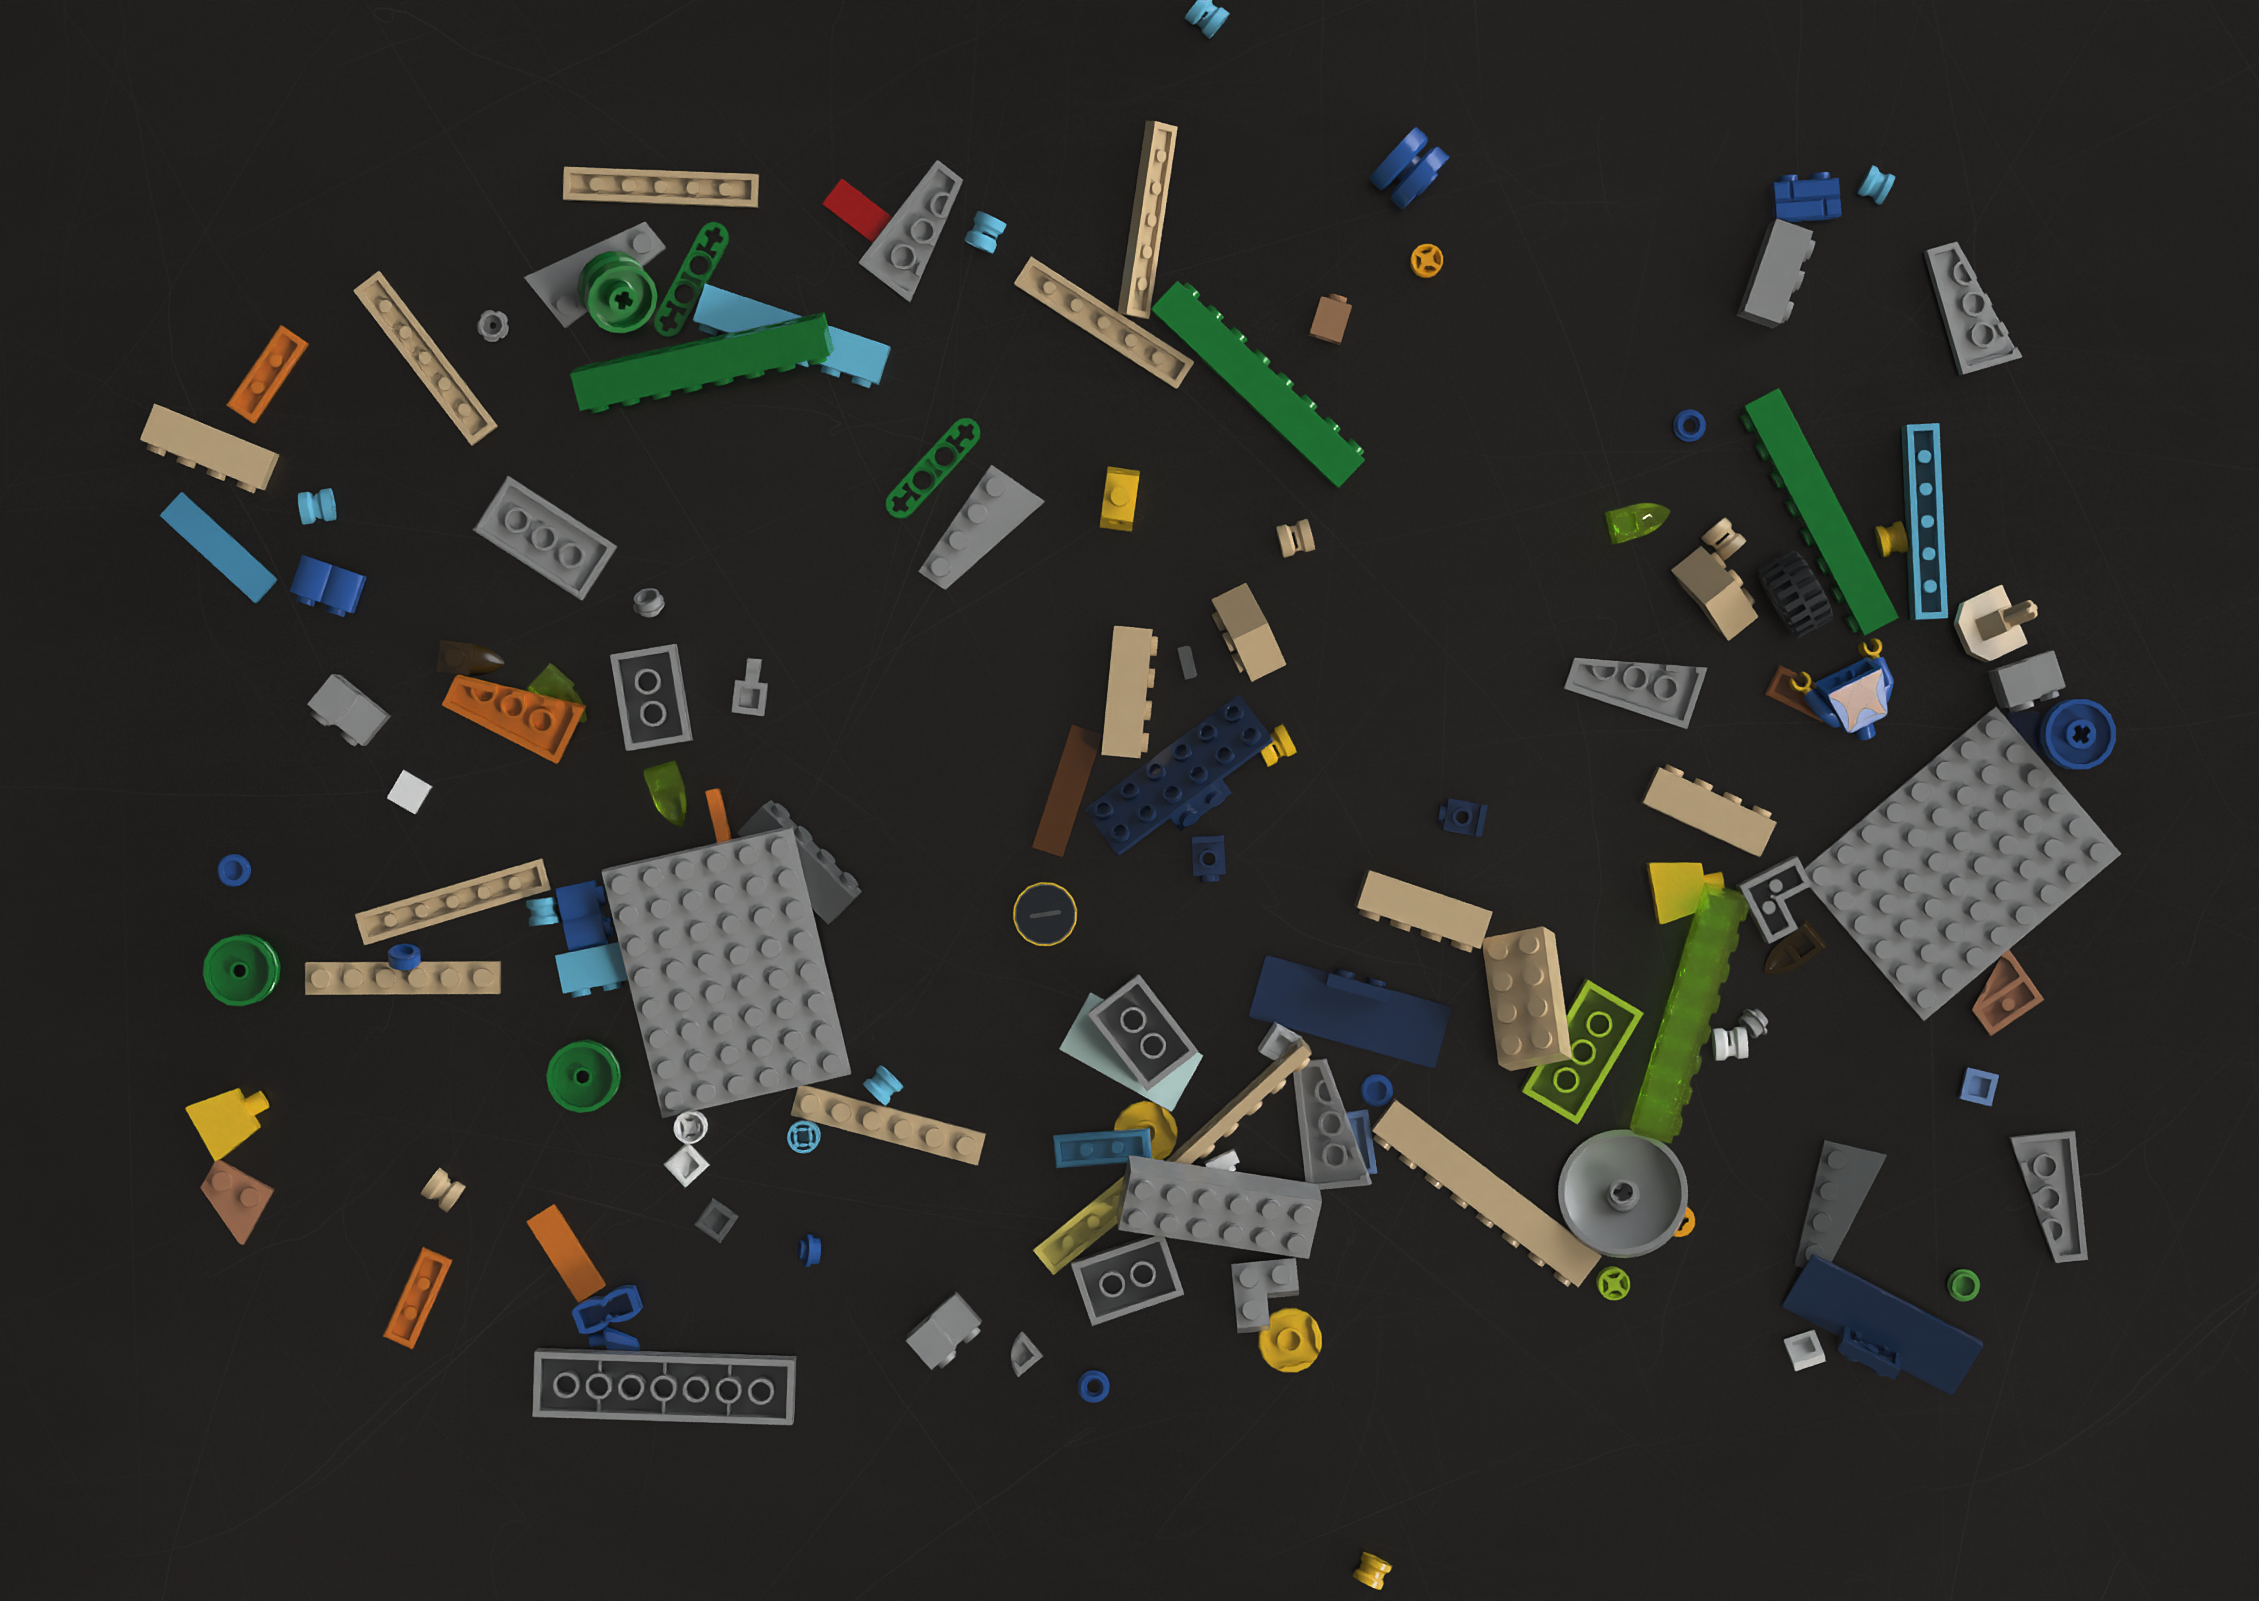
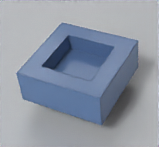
(1978, 1086)

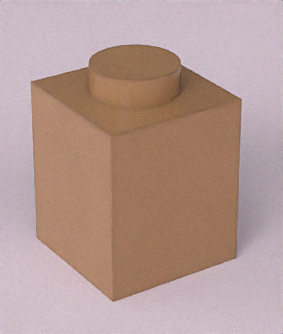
(1330, 318)

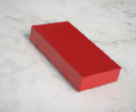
(857, 210)

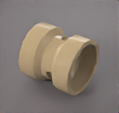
(1302, 536)
(1729, 544)
(441, 1189)

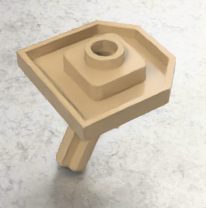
(1991, 625)

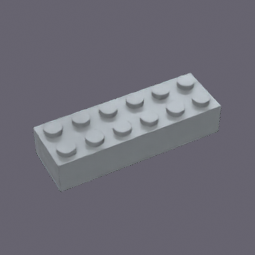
(1218, 1207)

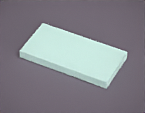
(1092, 1048)

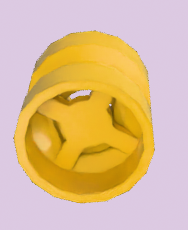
(1282, 747)

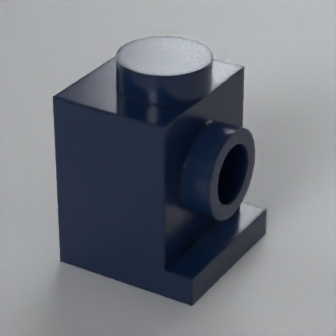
(1475, 812)
(1203, 845)

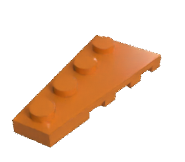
(524, 717)

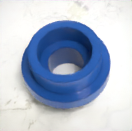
(1698, 420)
(809, 1250)
(1088, 1395)

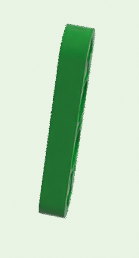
(687, 277)
(935, 470)

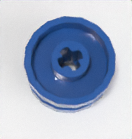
(1411, 170)
(2095, 738)

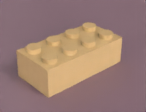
(1423, 909)
(1526, 998)

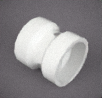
(1737, 1043)
(687, 1130)

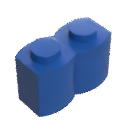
(328, 585)
(583, 915)
(598, 1311)

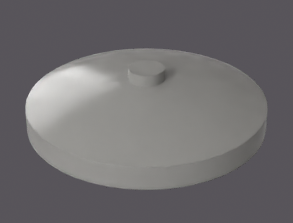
(1622, 1194)

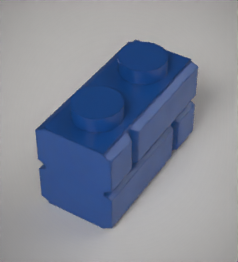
(1806, 199)

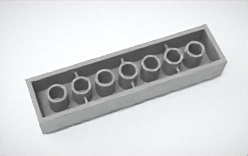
(664, 1386)

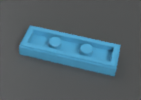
(1101, 1147)

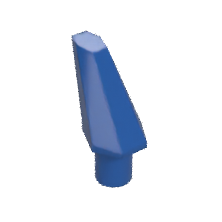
(614, 1340)

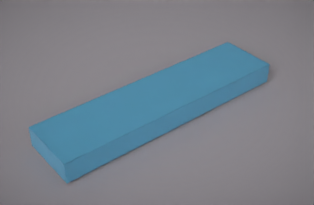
(219, 547)

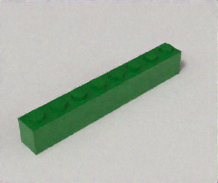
(702, 362)
(1257, 384)
(1819, 513)

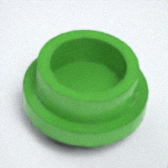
(1963, 1285)

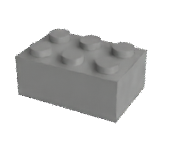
(1776, 274)
(651, 697)
(1142, 1032)
(1127, 1278)

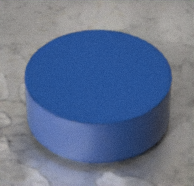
(234, 870)
(404, 957)
(1376, 1090)

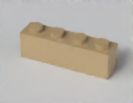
(209, 447)
(1127, 692)
(1708, 811)

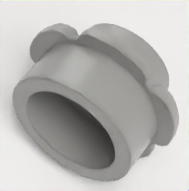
(489, 317)
(648, 602)
(1754, 1022)

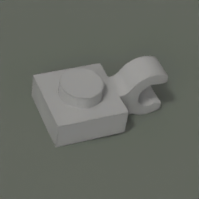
(750, 694)

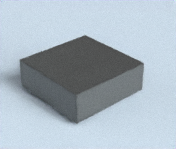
(1187, 662)
(716, 1220)

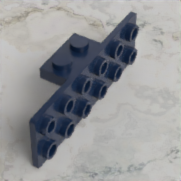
(1181, 779)
(1350, 1011)
(1881, 1327)

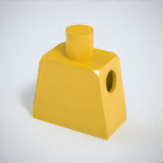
(1119, 499)
(1678, 888)
(227, 1120)

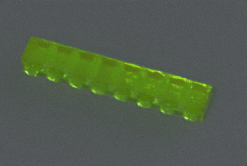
(1688, 1013)

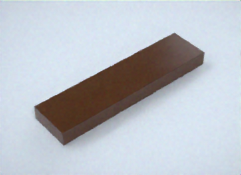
(1067, 791)

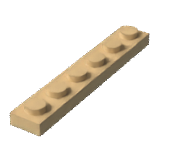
(660, 187)
(1147, 219)
(1103, 323)
(425, 358)
(453, 901)
(380, 978)
(1246, 1102)
(888, 1124)

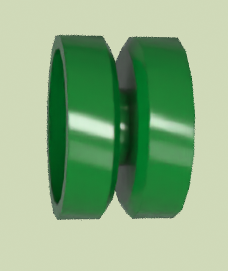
(617, 292)
(261, 967)
(603, 1076)

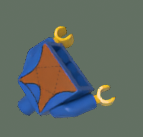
(1852, 695)

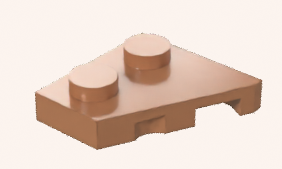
(2005, 995)
(236, 1198)

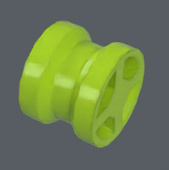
(1617, 1287)

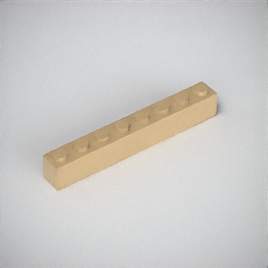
(1485, 1192)

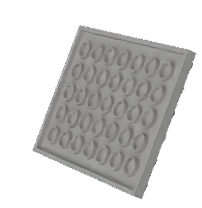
(1959, 863)
(726, 971)

